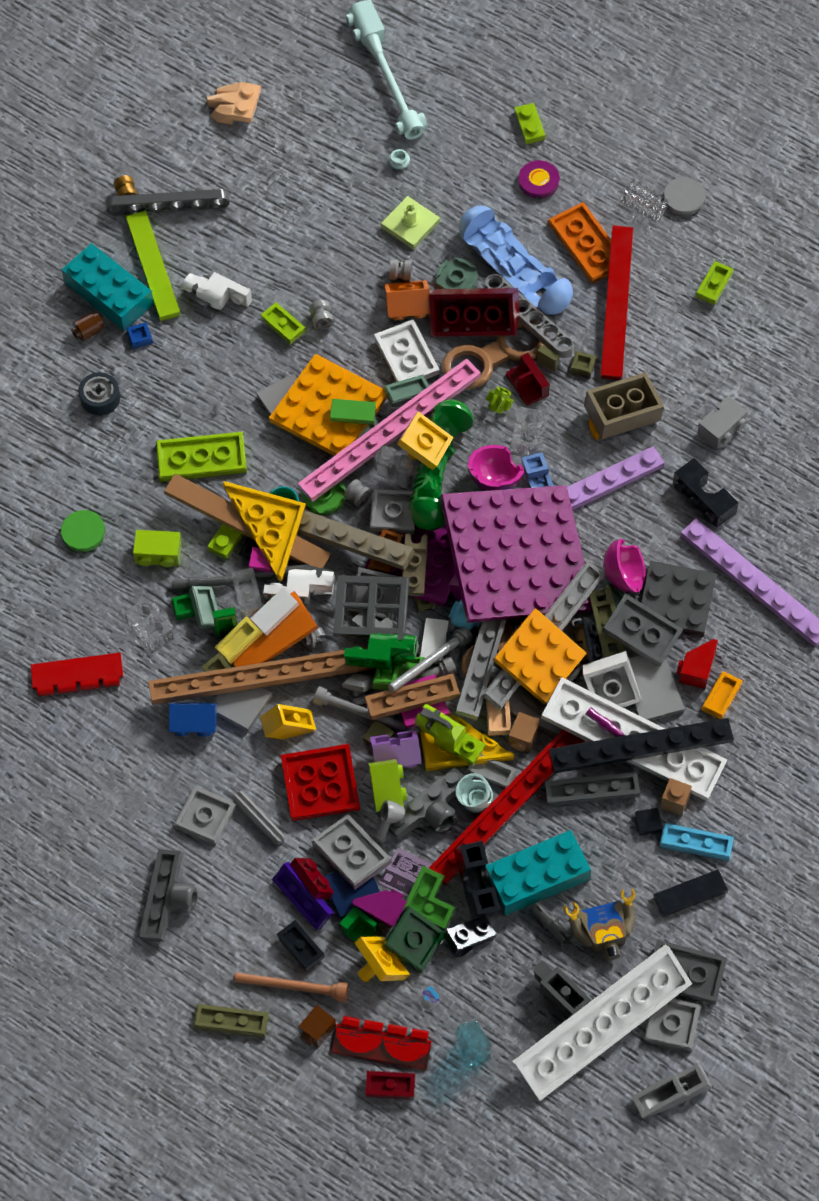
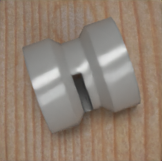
(405, 270)
(321, 314)

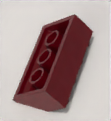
(474, 312)

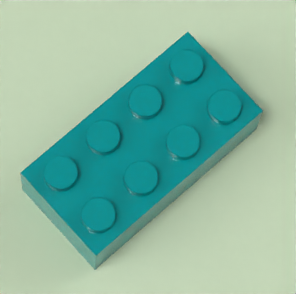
(107, 286)
(538, 872)

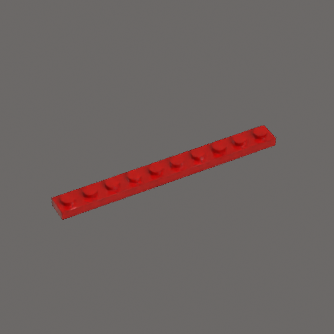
(504, 806)

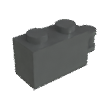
(560, 990)

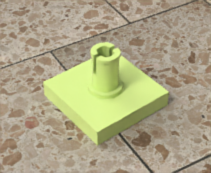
(410, 222)

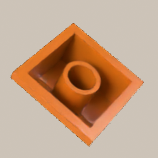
(407, 299)

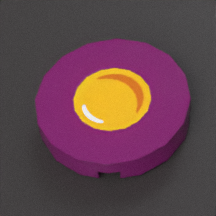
(539, 179)

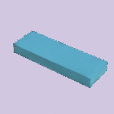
(696, 841)

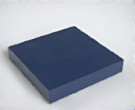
(345, 893)

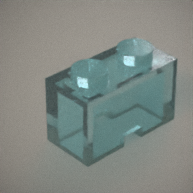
(472, 1044)

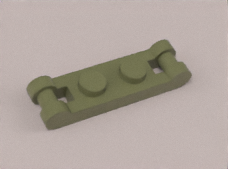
(602, 612)

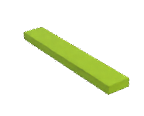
(153, 265)

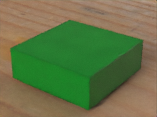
(183, 607)

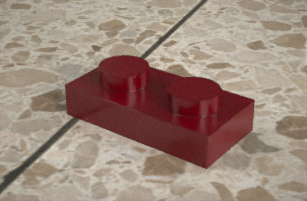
(312, 878)
(390, 1085)

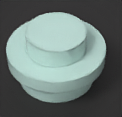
(399, 159)

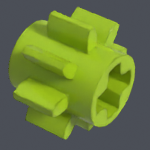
(499, 399)

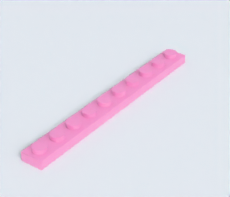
(387, 430)

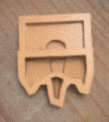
(235, 102)

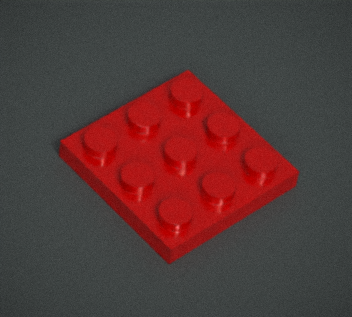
(320, 782)

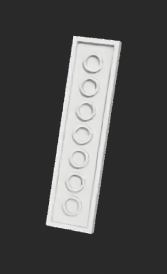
(568, 711)
(602, 1022)

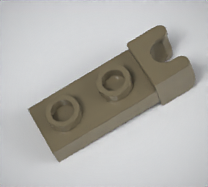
(417, 567)

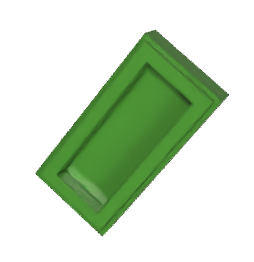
(353, 411)

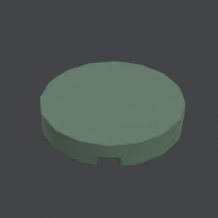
(456, 275)

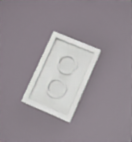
(406, 352)

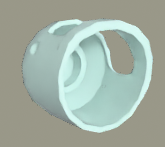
(476, 791)

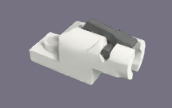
(215, 291)
(304, 582)

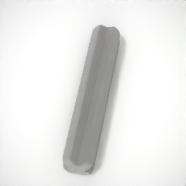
(258, 818)

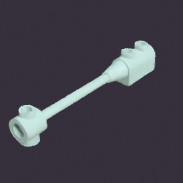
(371, 34)

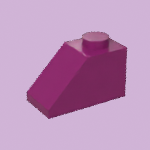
(382, 906)

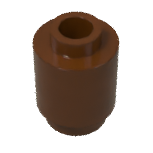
(87, 326)

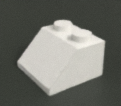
(613, 679)

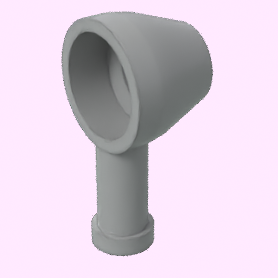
(390, 813)

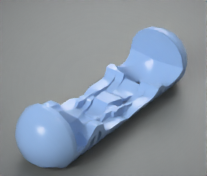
(510, 259)

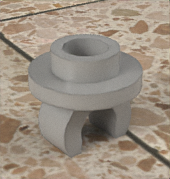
(314, 638)

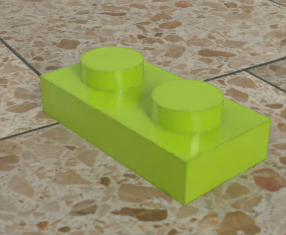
(529, 123)
(714, 283)
(283, 323)
(224, 542)

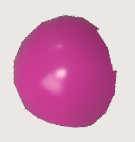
(493, 468)
(624, 567)

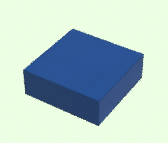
(139, 335)

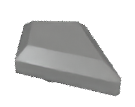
(359, 683)

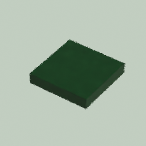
(414, 939)

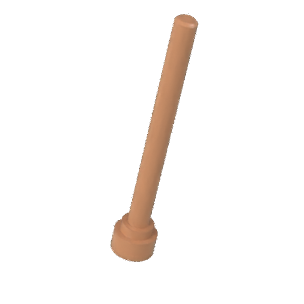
(337, 991)

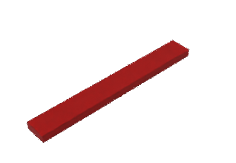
(617, 303)

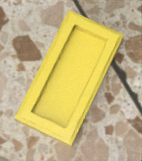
(238, 640)

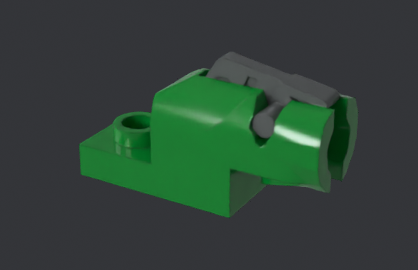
(382, 650)

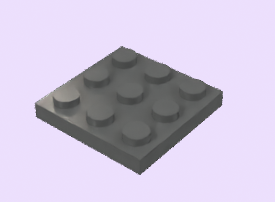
(680, 595)

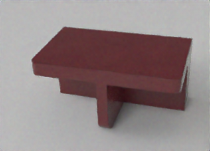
(528, 380)

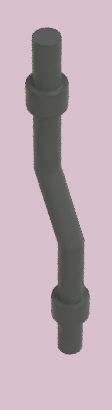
(224, 580)

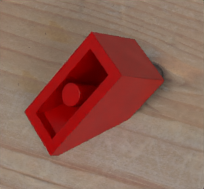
(697, 665)

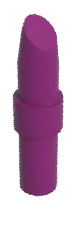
(604, 723)

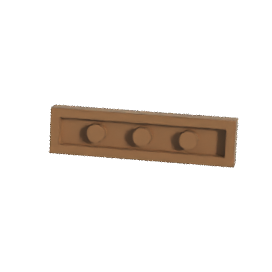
(412, 696)

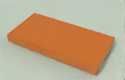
(583, 240)
(286, 634)

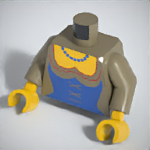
(604, 925)

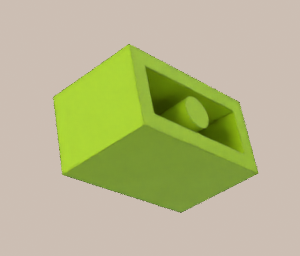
(157, 548)
(386, 782)

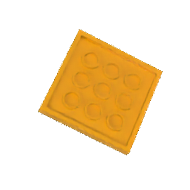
(308, 404)

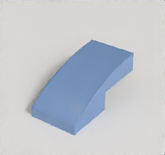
(536, 470)

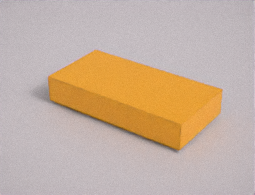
(722, 695)

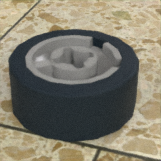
(108, 398)

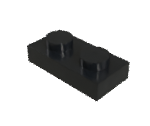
(300, 945)

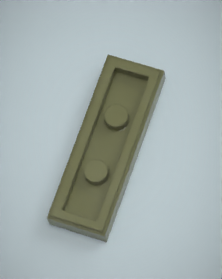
(231, 1020)

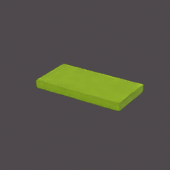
(201, 456)

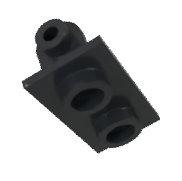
(586, 631)

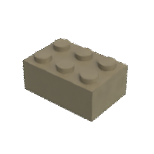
(623, 405)

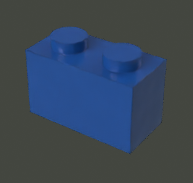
(192, 717)

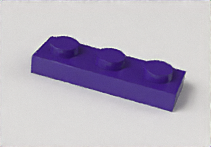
(312, 908)

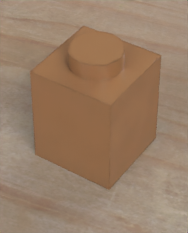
(524, 732)
(676, 797)

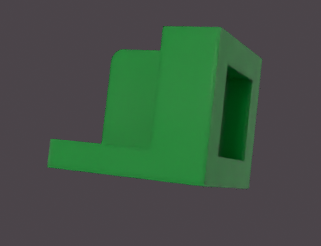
(357, 925)

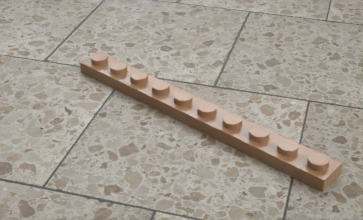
(250, 677)

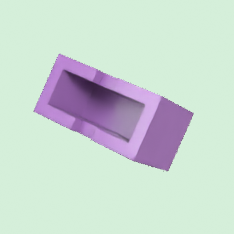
(402, 748)

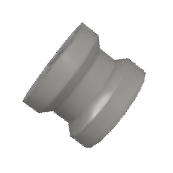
(357, 493)

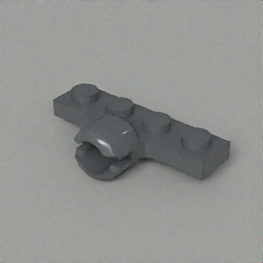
(431, 807)
(166, 896)

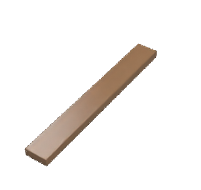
(225, 513)

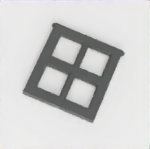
(371, 606)

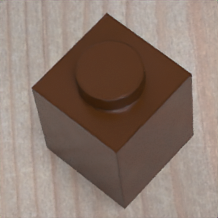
(316, 1027)

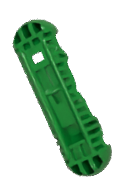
(425, 502)

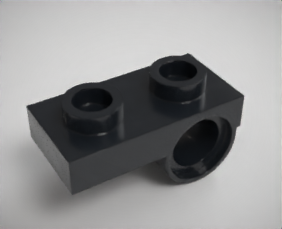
(468, 935)

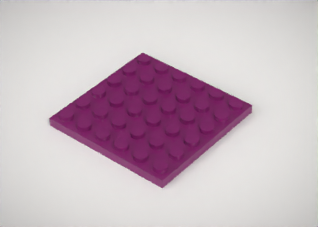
(512, 550)

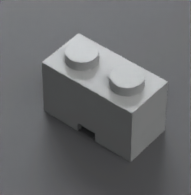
(721, 426)

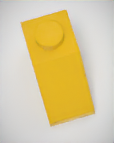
(287, 722)

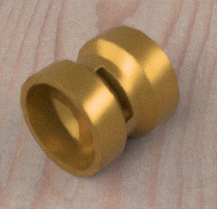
(124, 186)

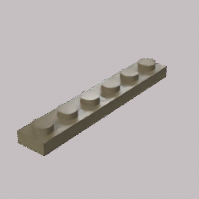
(356, 540)

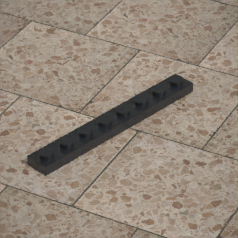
(640, 745)

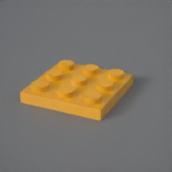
(539, 656)

